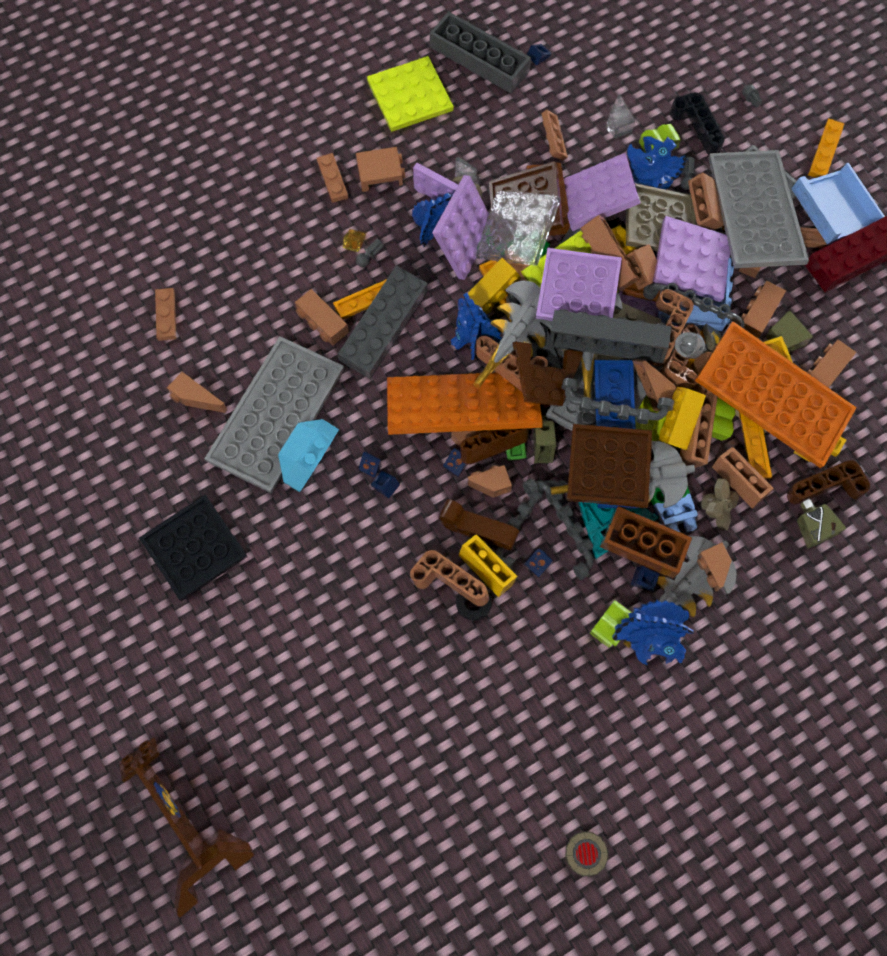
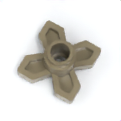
(720, 504)

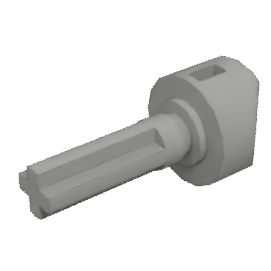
(690, 345)

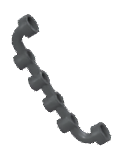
(652, 290)
(605, 407)
(525, 510)
(563, 513)

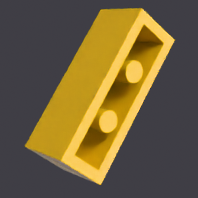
(493, 285)
(682, 419)
(487, 565)

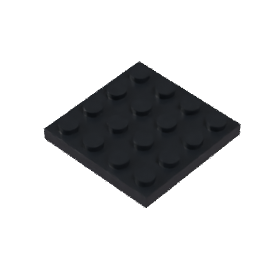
(193, 547)

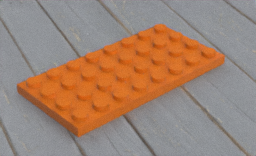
(776, 394)
(456, 405)

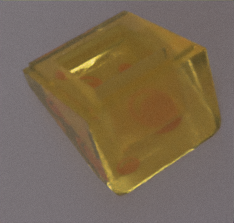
(353, 240)

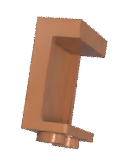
(379, 167)

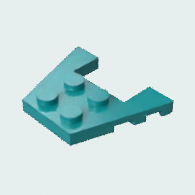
(598, 519)

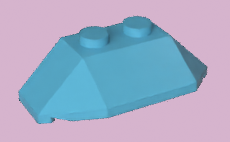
(304, 451)

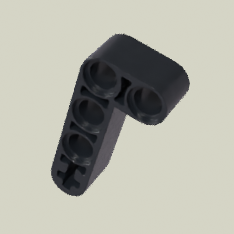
(696, 109)

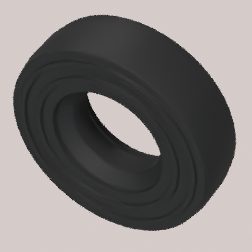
(470, 614)

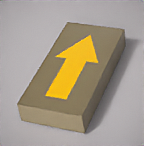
(711, 336)

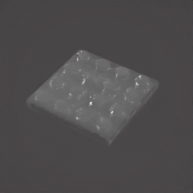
(517, 227)

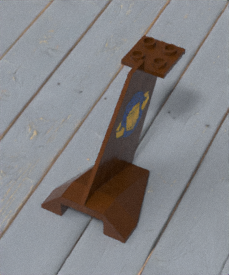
(202, 854)

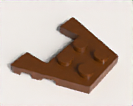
(544, 383)

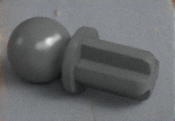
(751, 95)
(688, 172)
(364, 258)

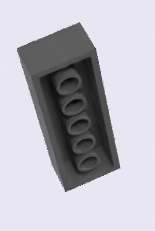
(479, 52)
(383, 322)
(609, 336)

